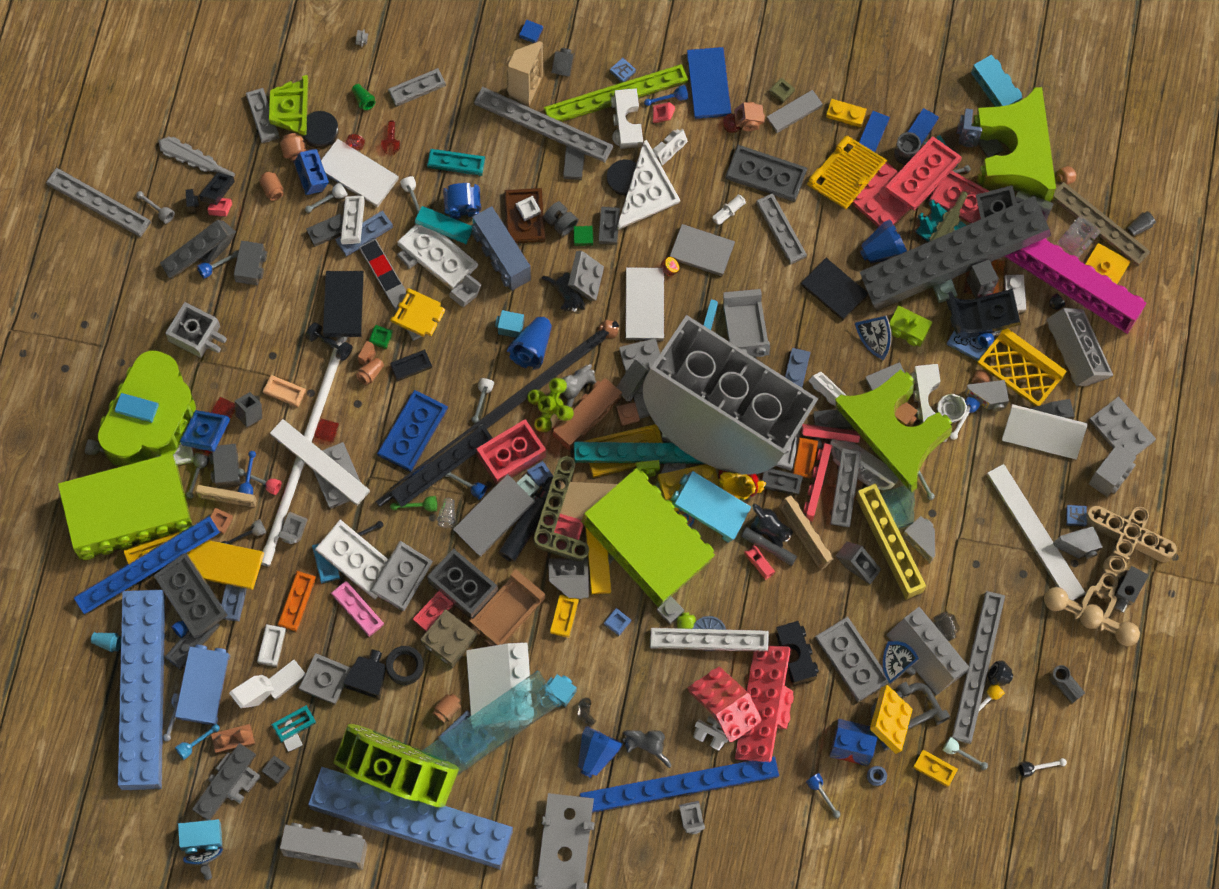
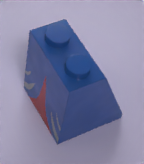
(853, 742)

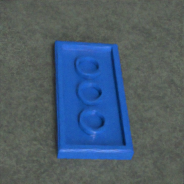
(708, 82)
(412, 431)

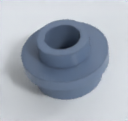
(879, 770)

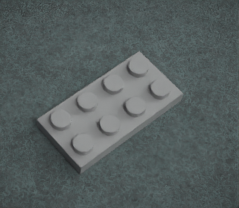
(647, 353)

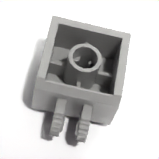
(196, 340)

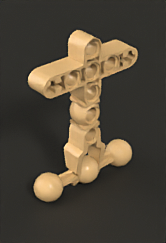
(1092, 615)

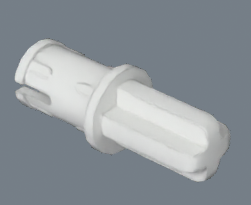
(728, 209)

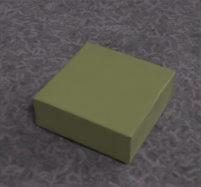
(782, 90)

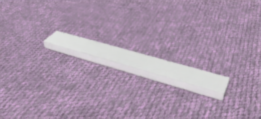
(1035, 532)

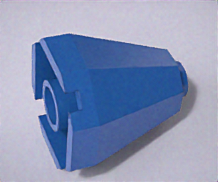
(883, 244)
(596, 751)

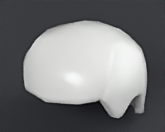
(952, 406)

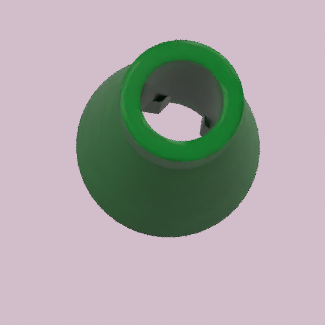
(364, 98)

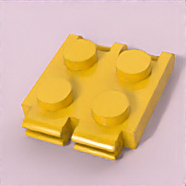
(418, 313)

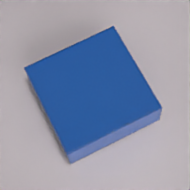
(531, 31)

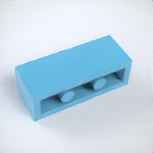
(995, 82)

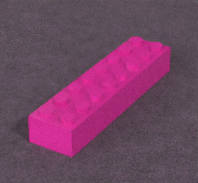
(1080, 283)

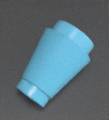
(107, 641)

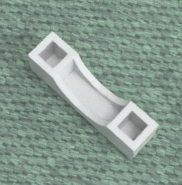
(926, 380)

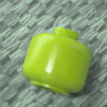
(686, 621)

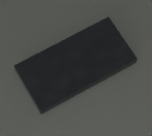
(343, 304)

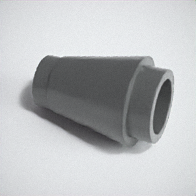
(1141, 223)

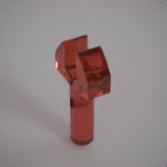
(391, 139)

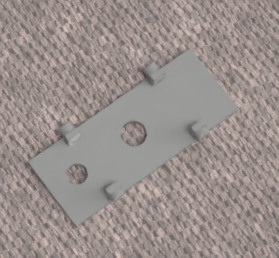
(560, 833)

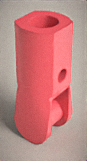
(761, 564)

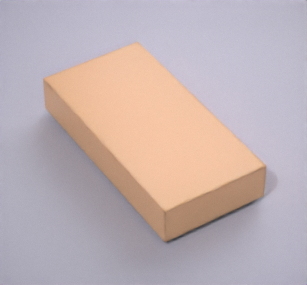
(284, 391)

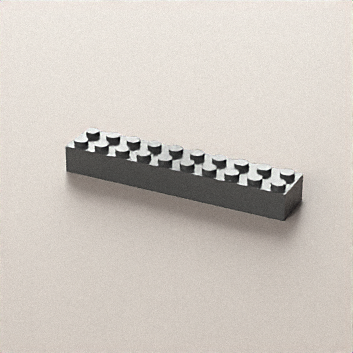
(955, 253)

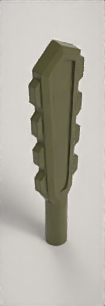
(950, 218)

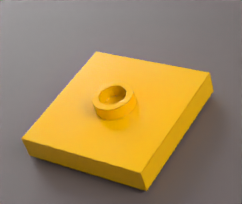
(1108, 263)

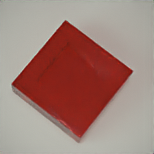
(327, 430)

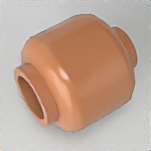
(292, 145)

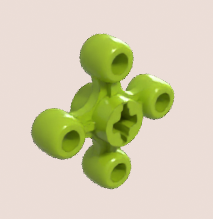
(550, 405)

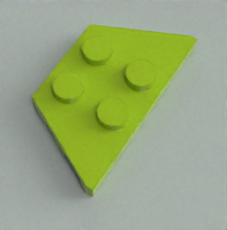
(289, 106)

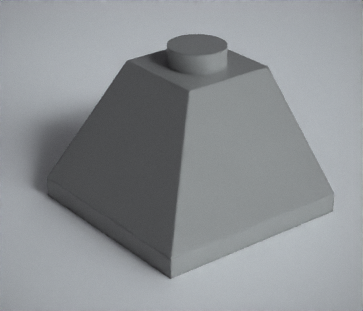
(570, 577)

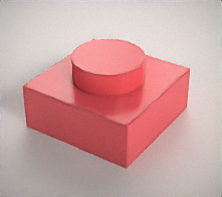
(221, 208)

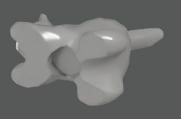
(582, 376)

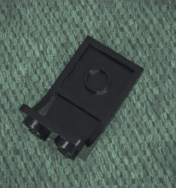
(983, 314)

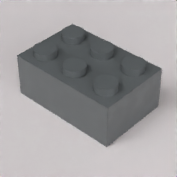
(462, 584)

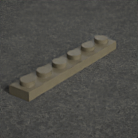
(1109, 230)

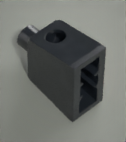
(367, 675)

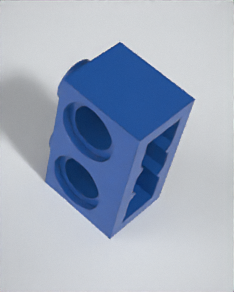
(311, 172)

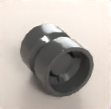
(906, 147)
(560, 218)

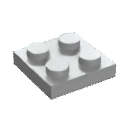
(586, 275)
(324, 679)

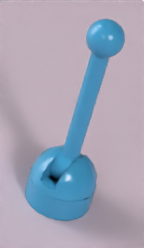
(185, 749)

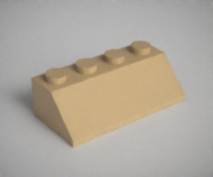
(525, 73)

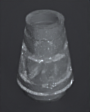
(446, 515)

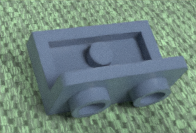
(969, 134)

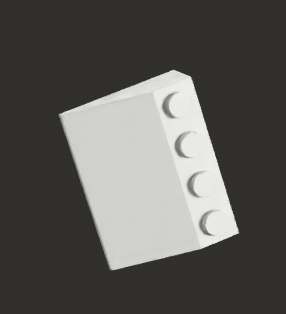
(495, 672)

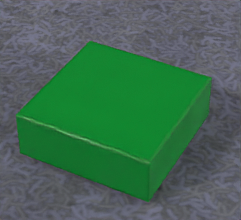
(583, 235)
(381, 336)

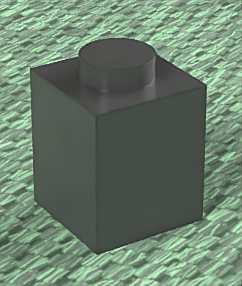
(248, 409)

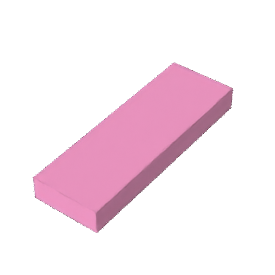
(357, 609)

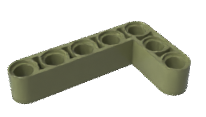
(554, 512)

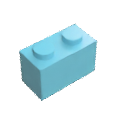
(200, 835)

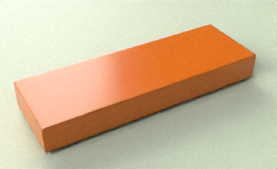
(296, 601)

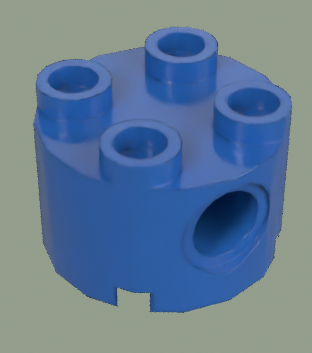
(462, 200)

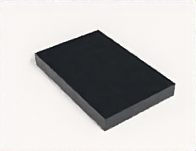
(834, 289)

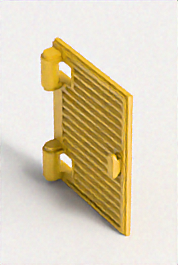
(846, 171)

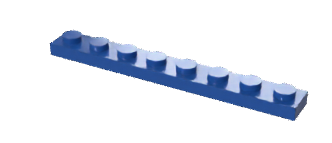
(146, 564)

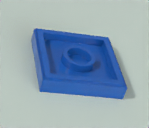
(204, 430)

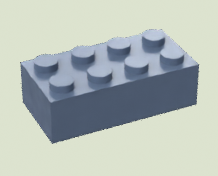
(501, 249)

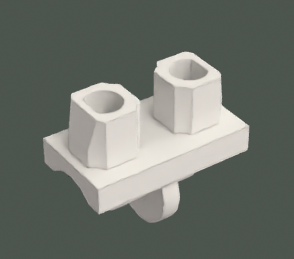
(704, 728)

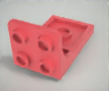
(726, 702)

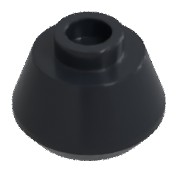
(1000, 673)

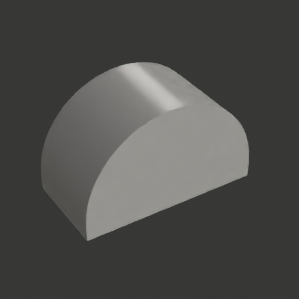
(723, 402)

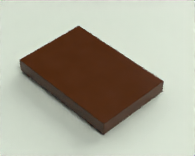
(520, 230)

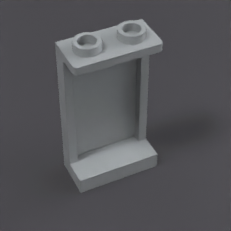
(746, 321)

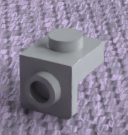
(465, 291)
(293, 528)
(691, 817)

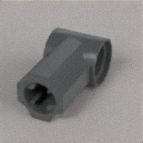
(1068, 685)

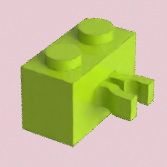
(909, 326)

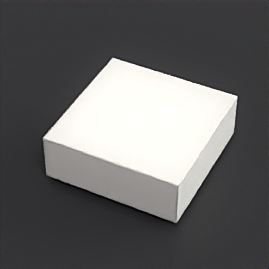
(528, 208)

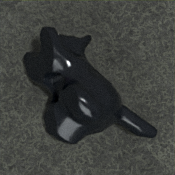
(571, 297)
(768, 523)

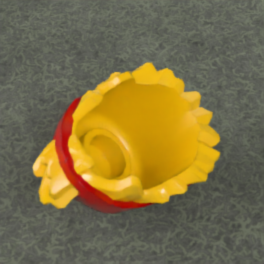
(740, 485)

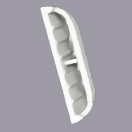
(870, 468)

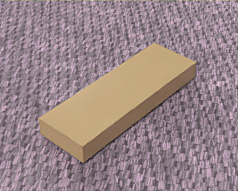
(226, 496)

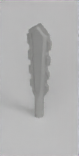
(184, 153)

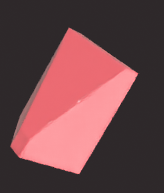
(663, 112)

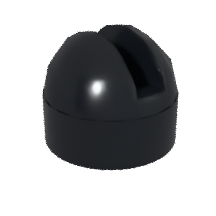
(1056, 302)

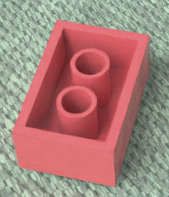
(511, 452)

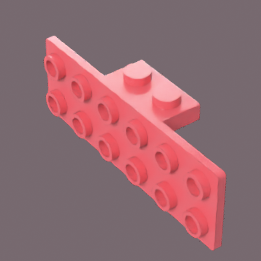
(771, 701)

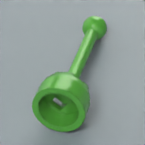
(429, 504)

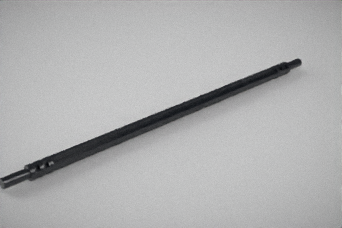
(520, 396)

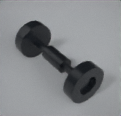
(314, 332)

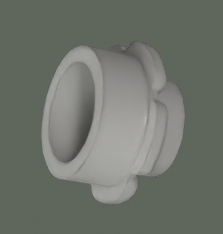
(361, 38)

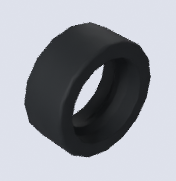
(401, 679)

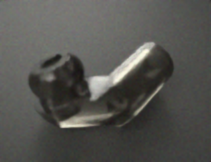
(584, 712)

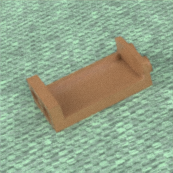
(507, 610)

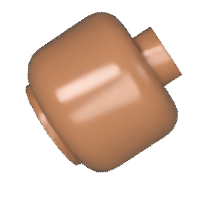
(1066, 175)
(607, 325)
(981, 376)

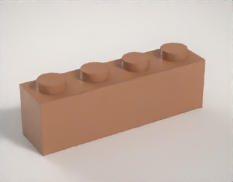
(587, 413)

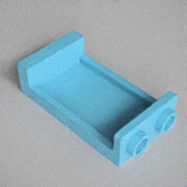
(710, 505)

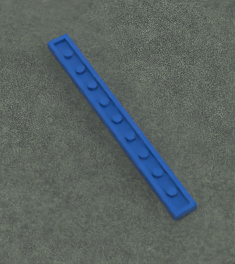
(682, 784)

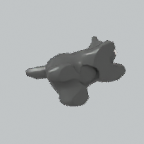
(650, 742)

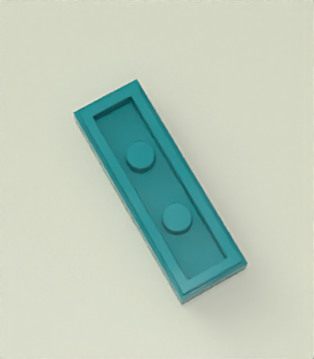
(456, 162)
(444, 224)

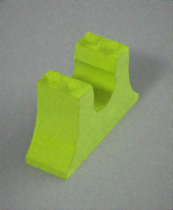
(1026, 134)
(897, 445)

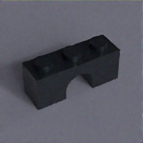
(792, 636)

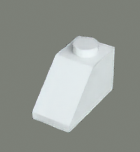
(252, 691)

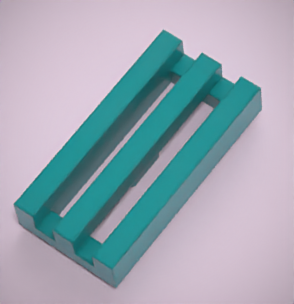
(297, 730)

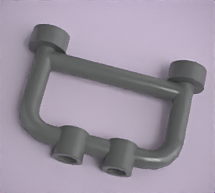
(936, 712)

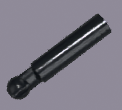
(526, 525)

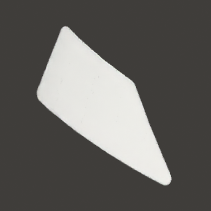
(293, 742)

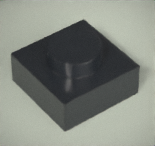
(192, 201)

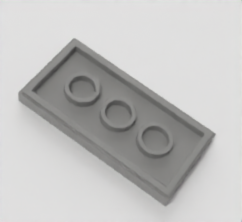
(494, 515)
(852, 659)

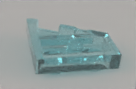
(900, 505)

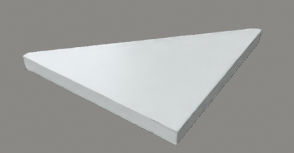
(648, 191)

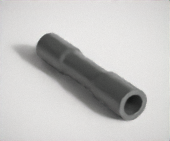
(759, 540)

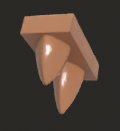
(229, 739)

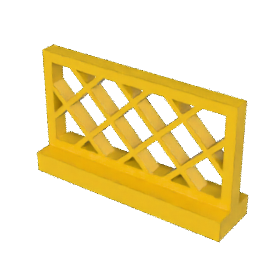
(1033, 358)

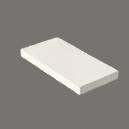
(358, 173)
(438, 254)
(644, 304)
(1044, 431)
(352, 556)

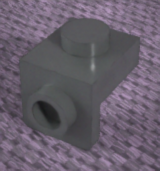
(563, 62)

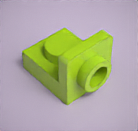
(650, 468)

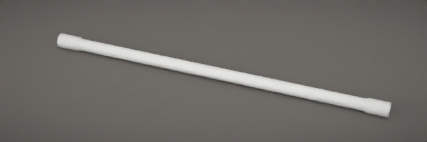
(269, 548)

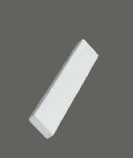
(320, 462)
(709, 639)

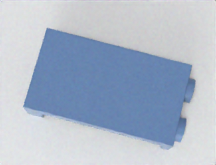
(202, 685)

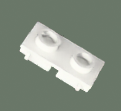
(674, 141)

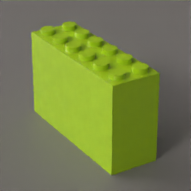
(125, 506)
(648, 537)

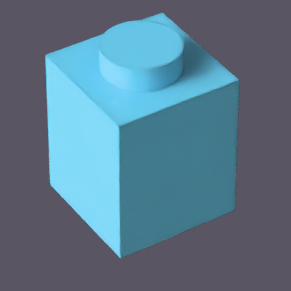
(509, 323)

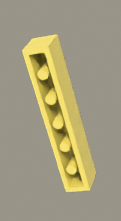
(890, 541)

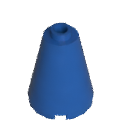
(531, 344)

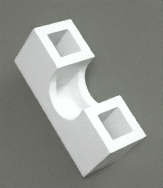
(628, 134)

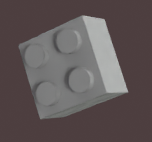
(1113, 471)

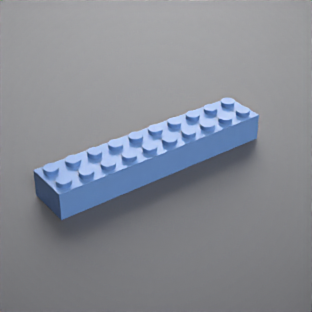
(141, 690)
(411, 820)

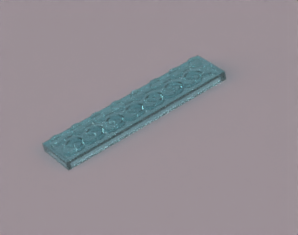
(495, 723)

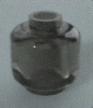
(947, 625)

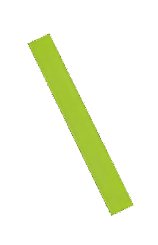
(602, 98)

